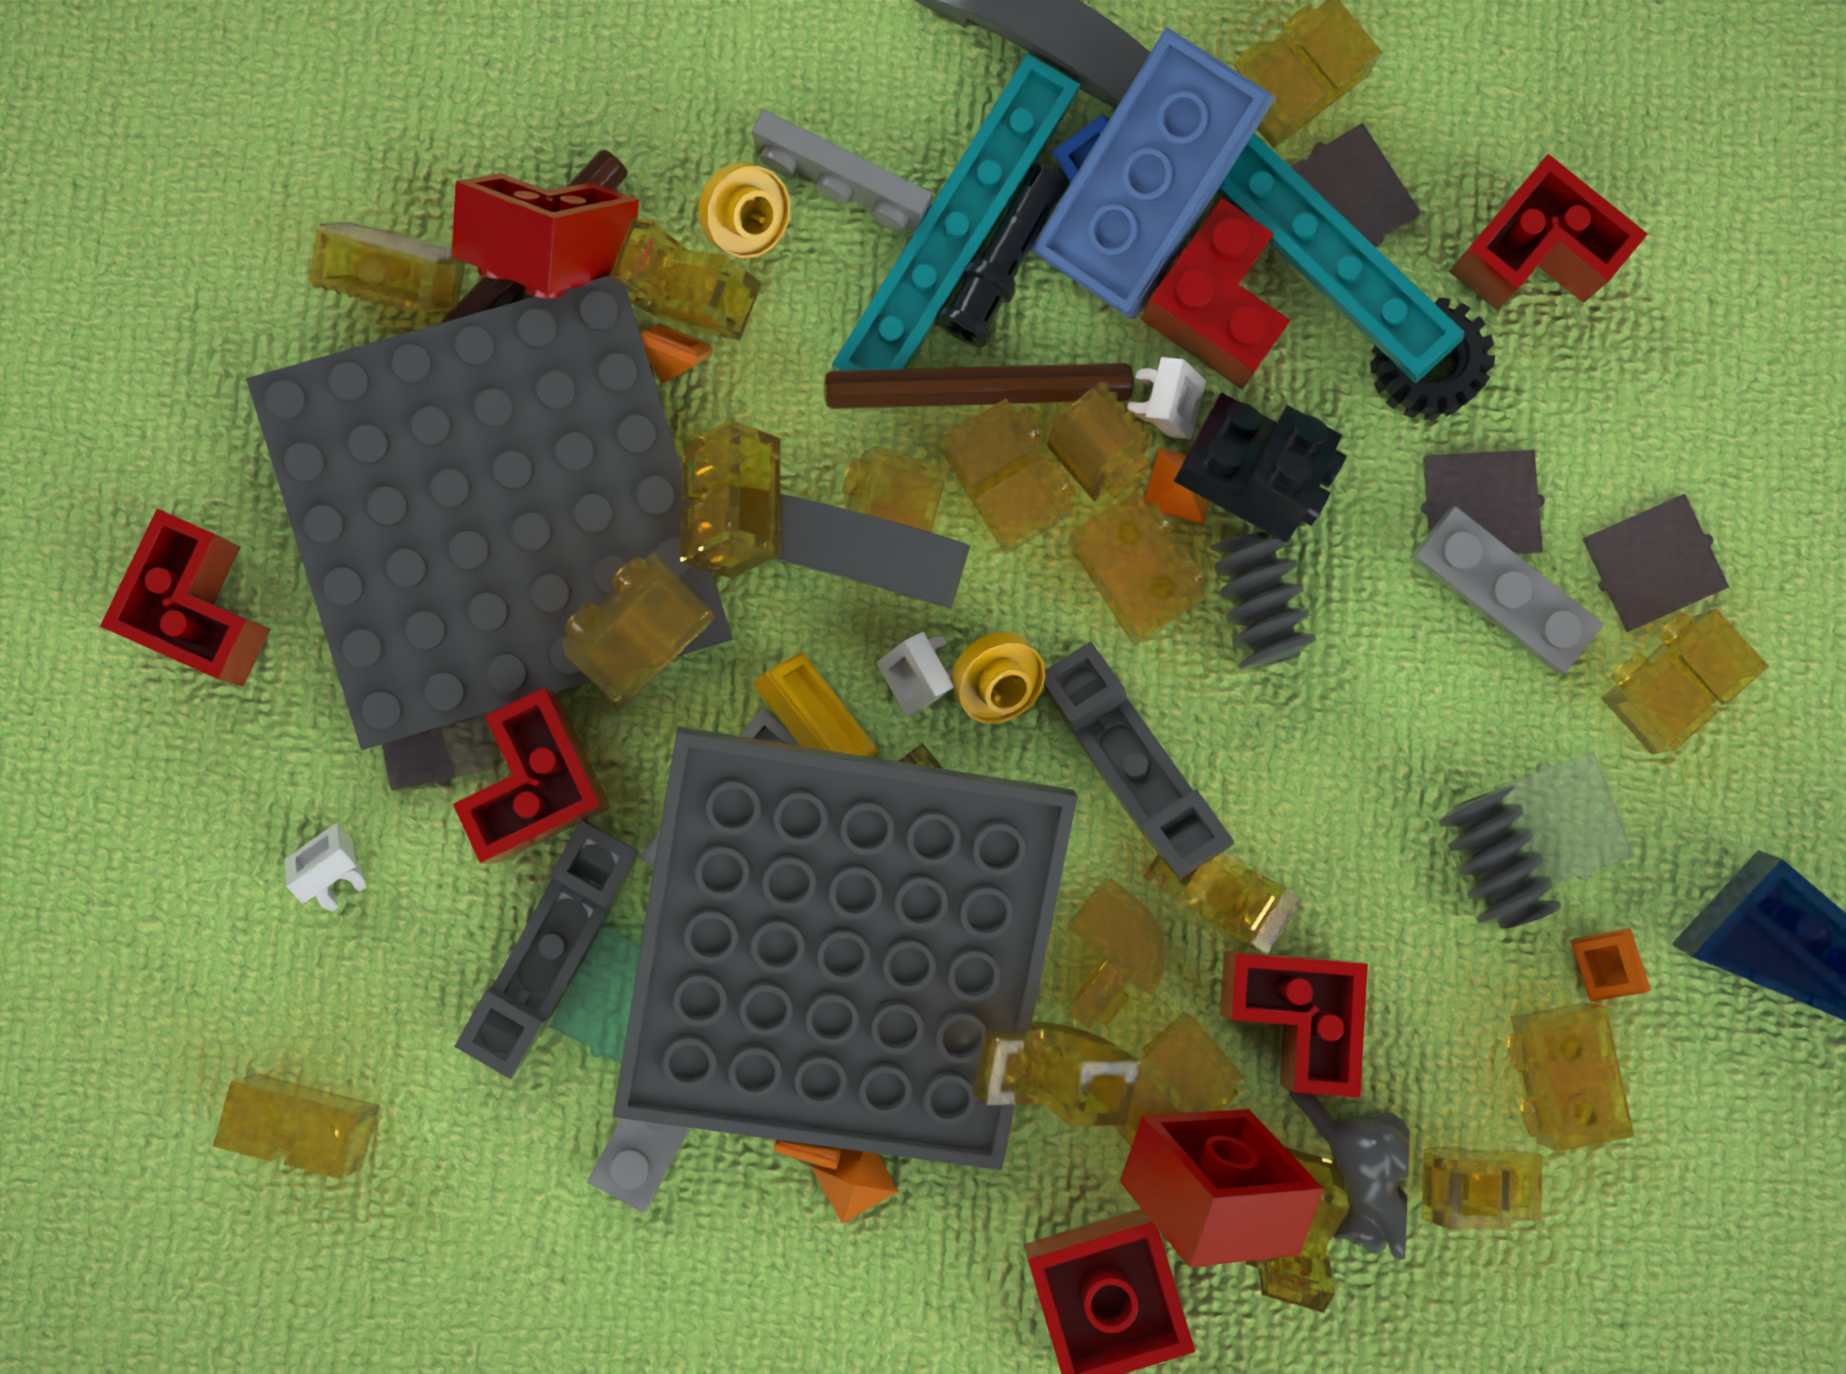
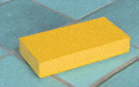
(812, 708)

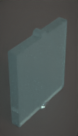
(601, 995)

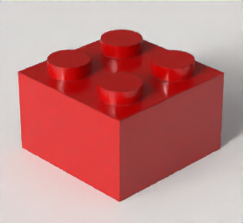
(1220, 1186)
(1109, 1296)

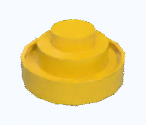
(744, 209)
(998, 677)

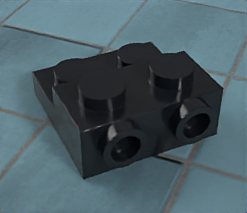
(1263, 466)

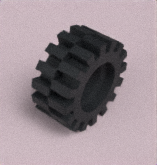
(1443, 396)

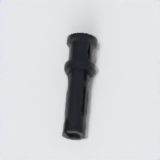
(991, 278)

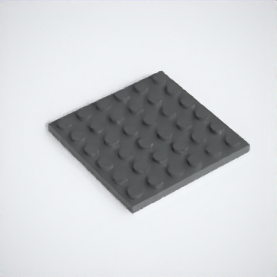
(473, 499)
(838, 947)

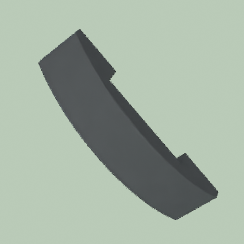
(1061, 33)
(870, 550)
(1134, 762)
(549, 950)

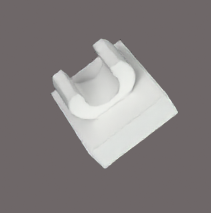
(1173, 399)
(916, 673)
(322, 863)

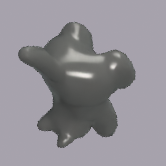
(1373, 1163)

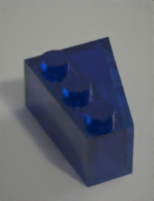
(1775, 934)

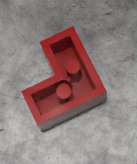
(1550, 225)
(537, 234)
(1206, 306)
(171, 599)
(548, 786)
(1320, 1014)

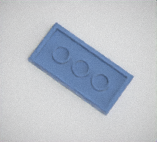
(1152, 173)

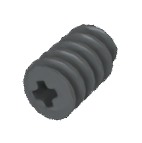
(1263, 599)
(1498, 860)

